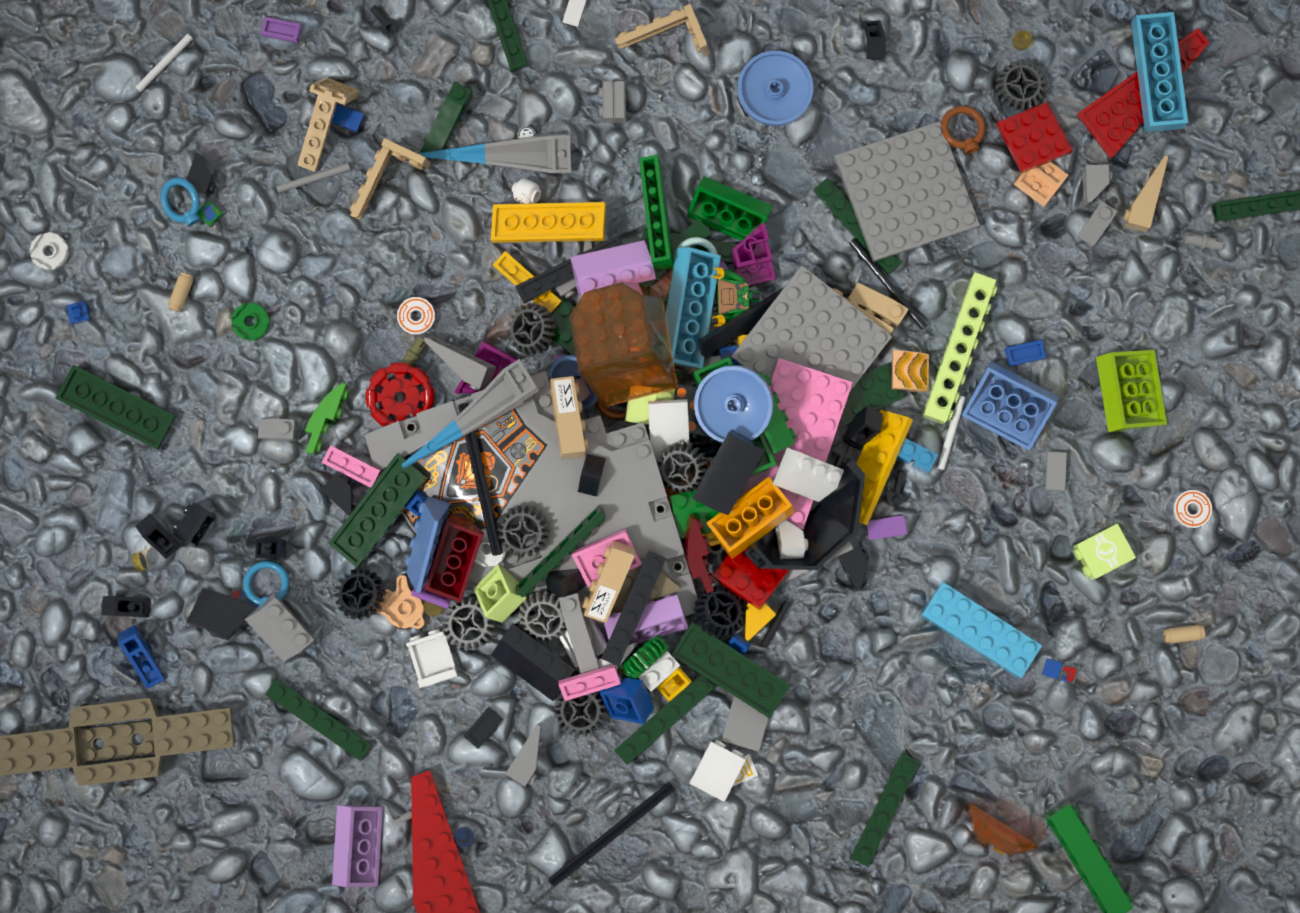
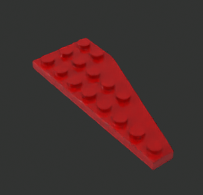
(438, 870)

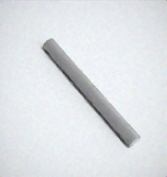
(312, 178)

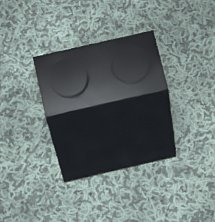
(193, 525)

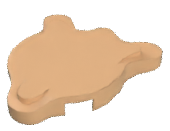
(401, 607)

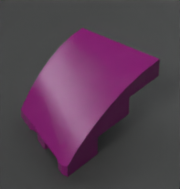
(753, 257)
(491, 355)

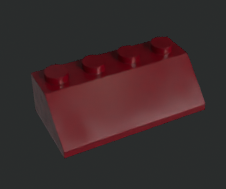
(454, 558)

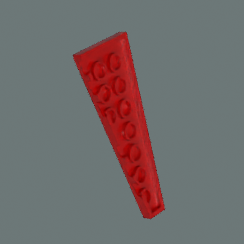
(1119, 111)

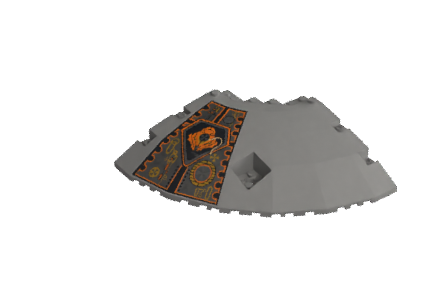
(526, 468)

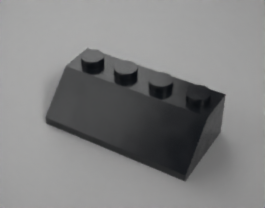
(532, 661)

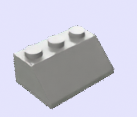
(279, 628)

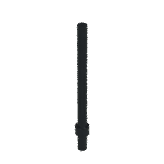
(864, 256)

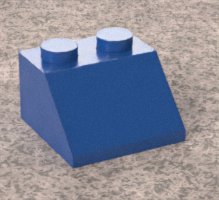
(628, 701)

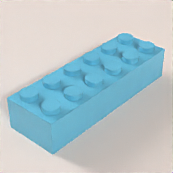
(1159, 72)
(690, 304)
(980, 630)

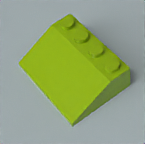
(1131, 390)

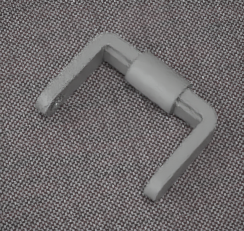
(404, 817)

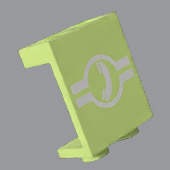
(1103, 552)

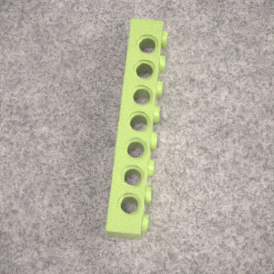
(987, 287)

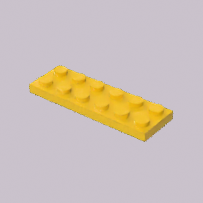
(548, 222)
(878, 459)

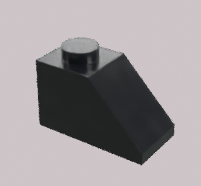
(874, 40)
(201, 177)
(863, 427)
(340, 492)
(157, 536)
(855, 566)
(125, 606)

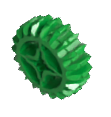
(645, 657)

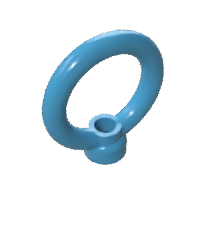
(191, 216)
(261, 565)

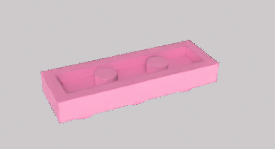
(351, 466)
(589, 682)

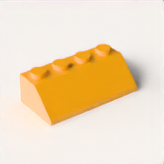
(751, 517)

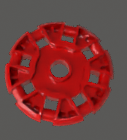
(391, 387)

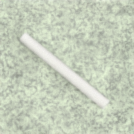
(164, 62)
(951, 432)

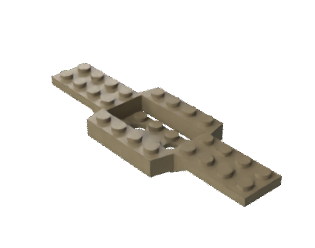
(75, 745)

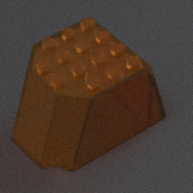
(623, 343)

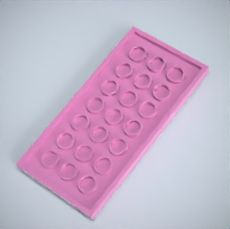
(813, 411)

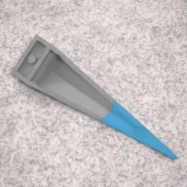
(539, 153)
(499, 397)

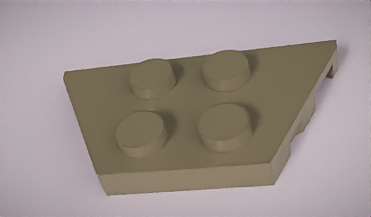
(663, 587)

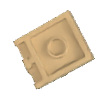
(662, 24)
(329, 94)
(374, 173)

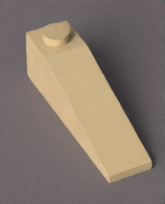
(1142, 210)

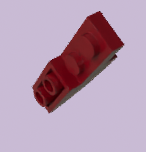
(695, 551)

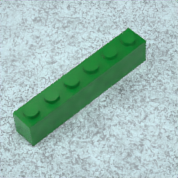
(656, 212)

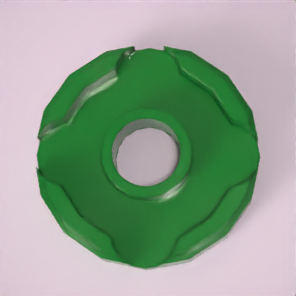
(261, 324)

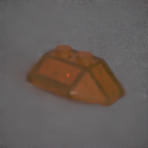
(996, 833)

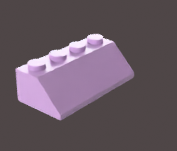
(611, 266)
(658, 618)
(357, 846)

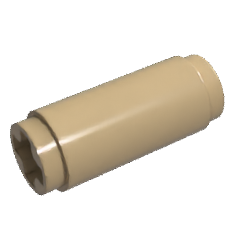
(180, 292)
(1184, 634)

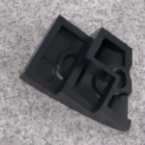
(219, 614)

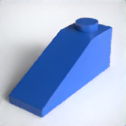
(140, 656)

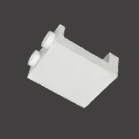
(432, 658)
(718, 770)

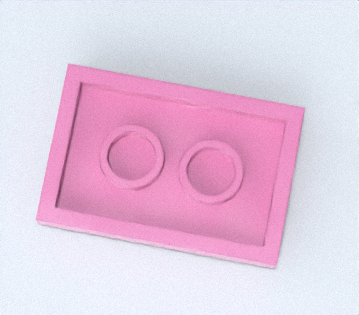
(591, 555)

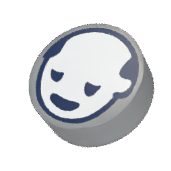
(526, 132)

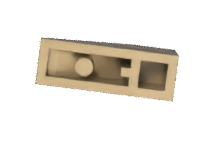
(878, 303)

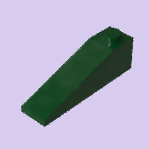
(448, 118)

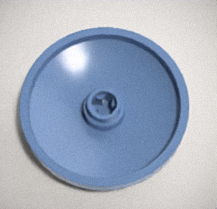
(775, 88)
(733, 400)

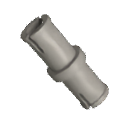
(1203, 241)

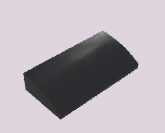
(729, 472)

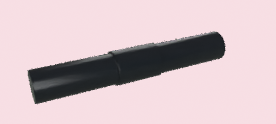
(775, 623)

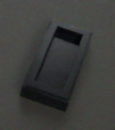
(483, 727)

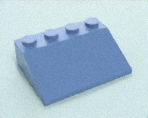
(1010, 405)
(426, 542)

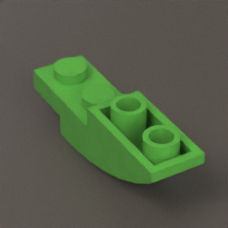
(327, 410)

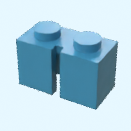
(922, 457)

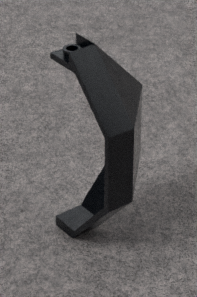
(827, 527)

